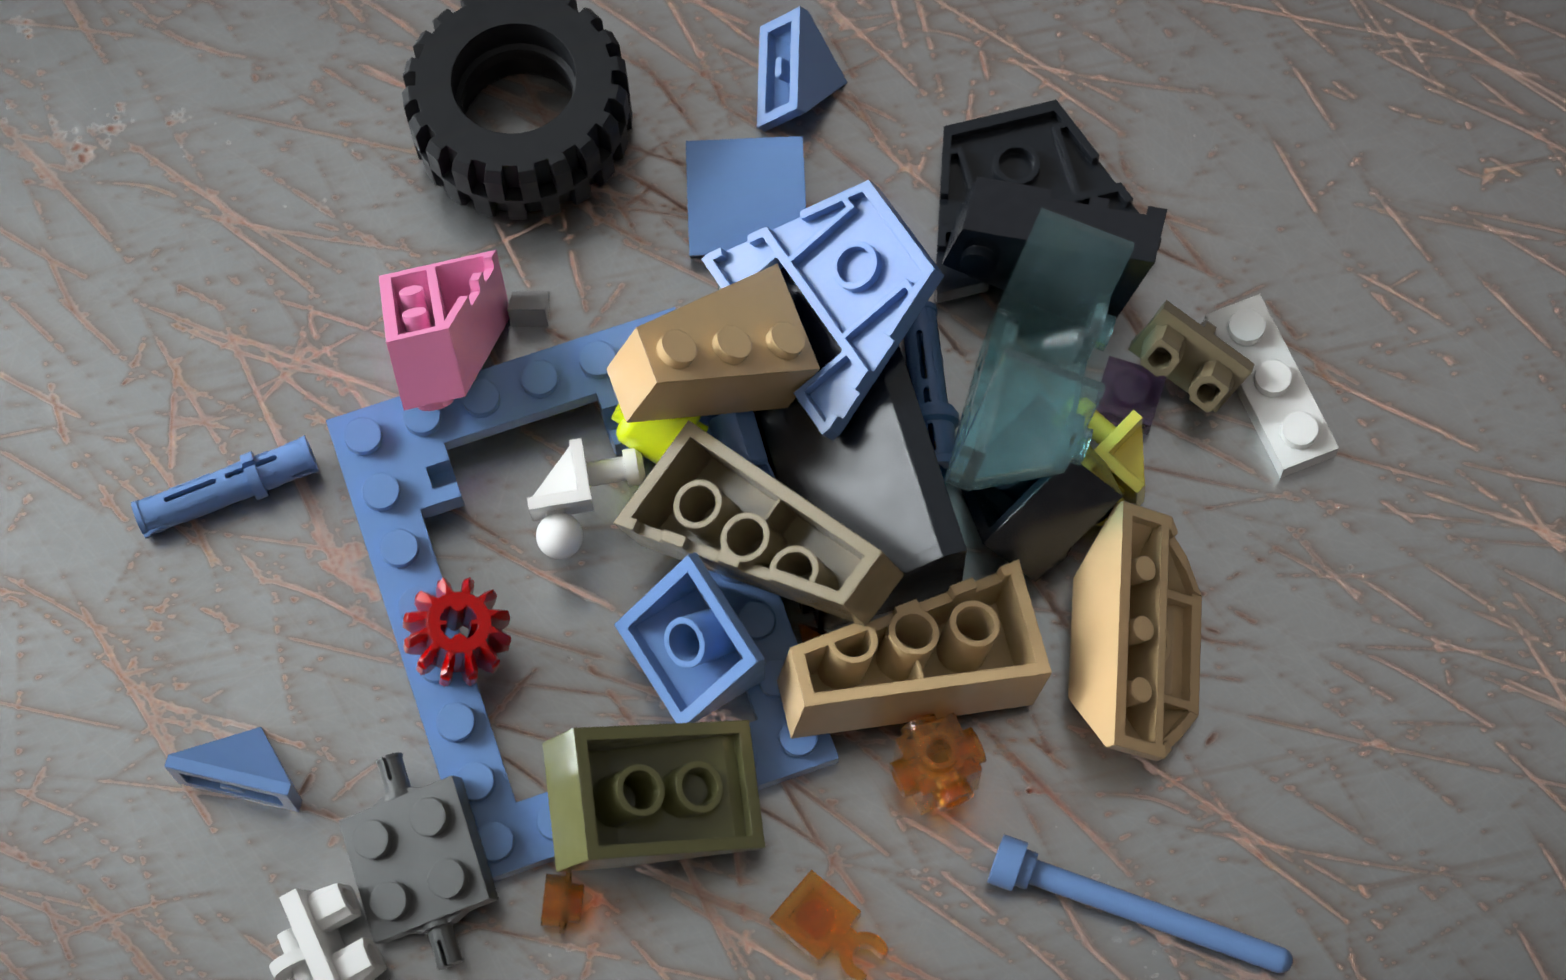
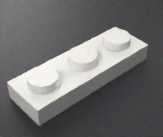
(1275, 390)

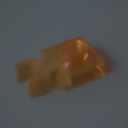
(821, 922)

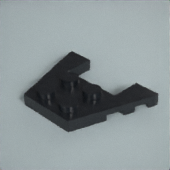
(1019, 146)

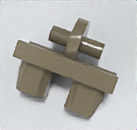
(1191, 357)

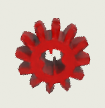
(454, 611)

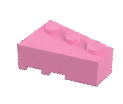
(442, 326)

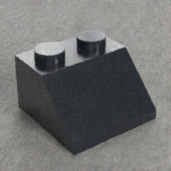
(1044, 515)

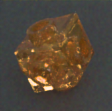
(934, 783)

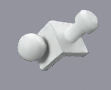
(568, 493)

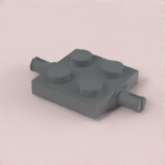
(418, 860)

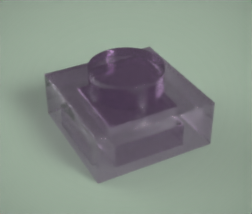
(1130, 388)

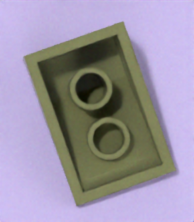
(651, 793)

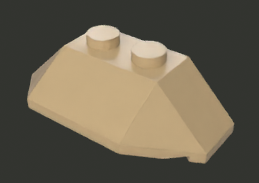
(1136, 635)

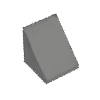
(529, 309)

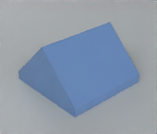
(691, 643)

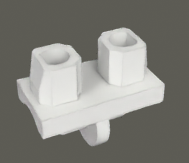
(314, 943)

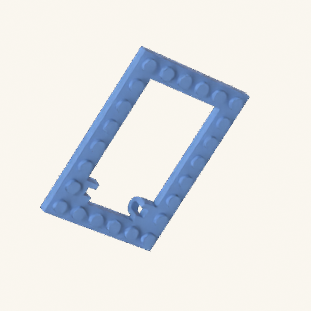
(387, 472)

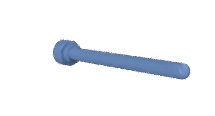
(1019, 867)

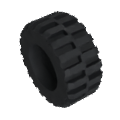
(531, 167)

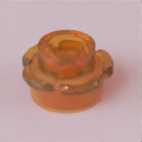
(561, 901)

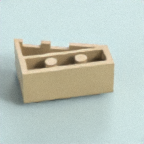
(716, 355)

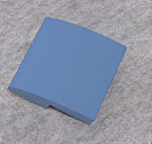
(741, 189)

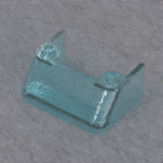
(1028, 384)

